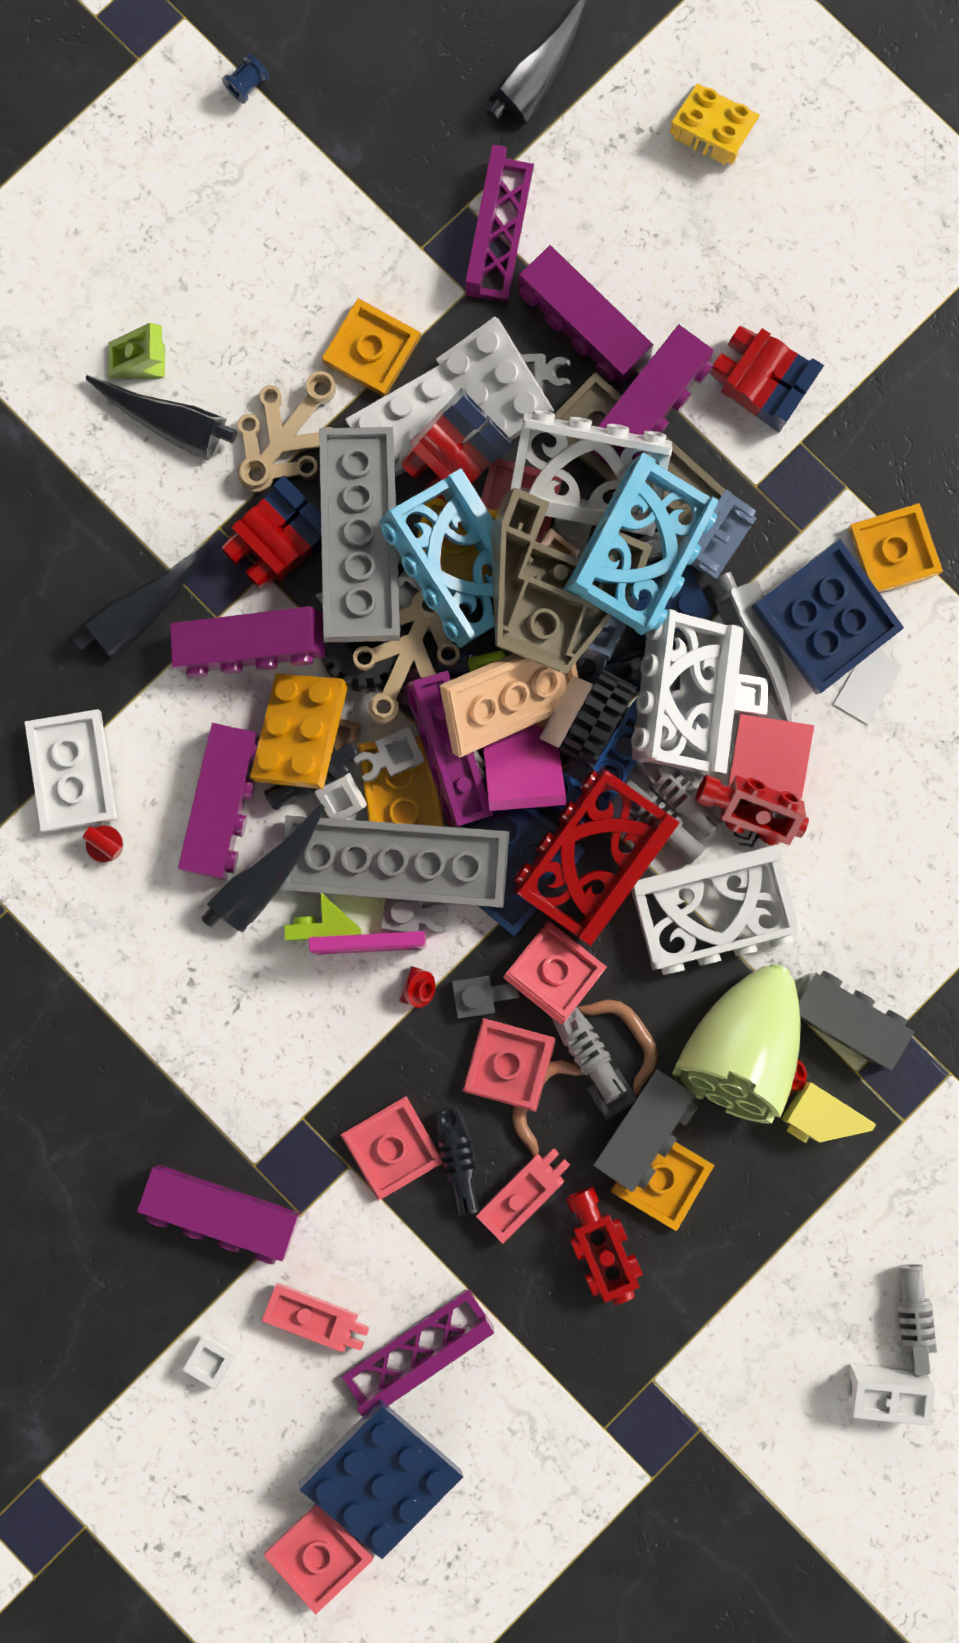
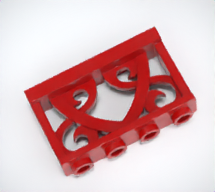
(596, 907)

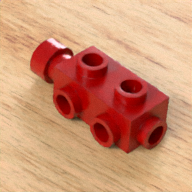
(756, 808)
(605, 1254)

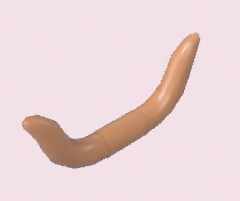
(637, 1029)
(519, 1114)

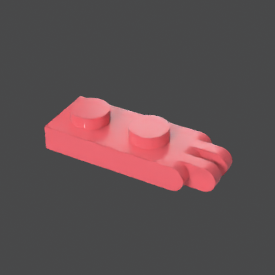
(522, 1195)
(313, 1318)

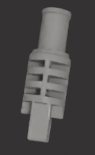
(678, 795)
(680, 839)
(590, 1054)
(916, 1319)

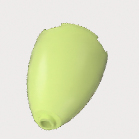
(746, 1047)

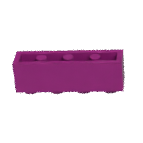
(584, 316)
(661, 386)
(248, 640)
(219, 803)
(218, 1213)

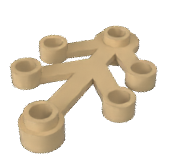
(283, 438)
(409, 649)

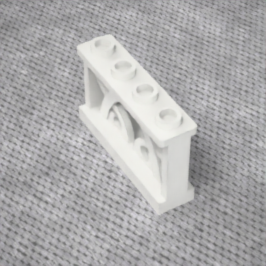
(591, 438)
(657, 708)
(749, 871)

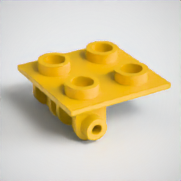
(715, 122)

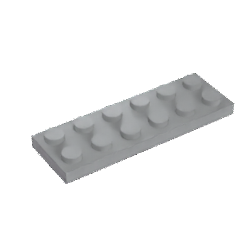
(356, 558)
(401, 862)

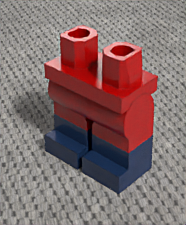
(767, 378)
(455, 440)
(278, 533)

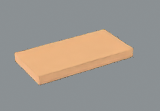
(500, 701)

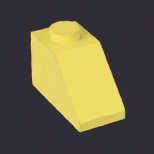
(822, 1116)

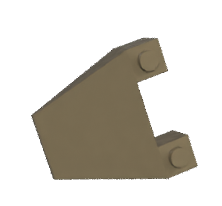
(529, 579)

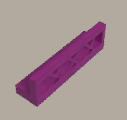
(487, 217)
(454, 777)
(428, 1365)

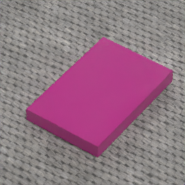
(523, 772)
(368, 943)

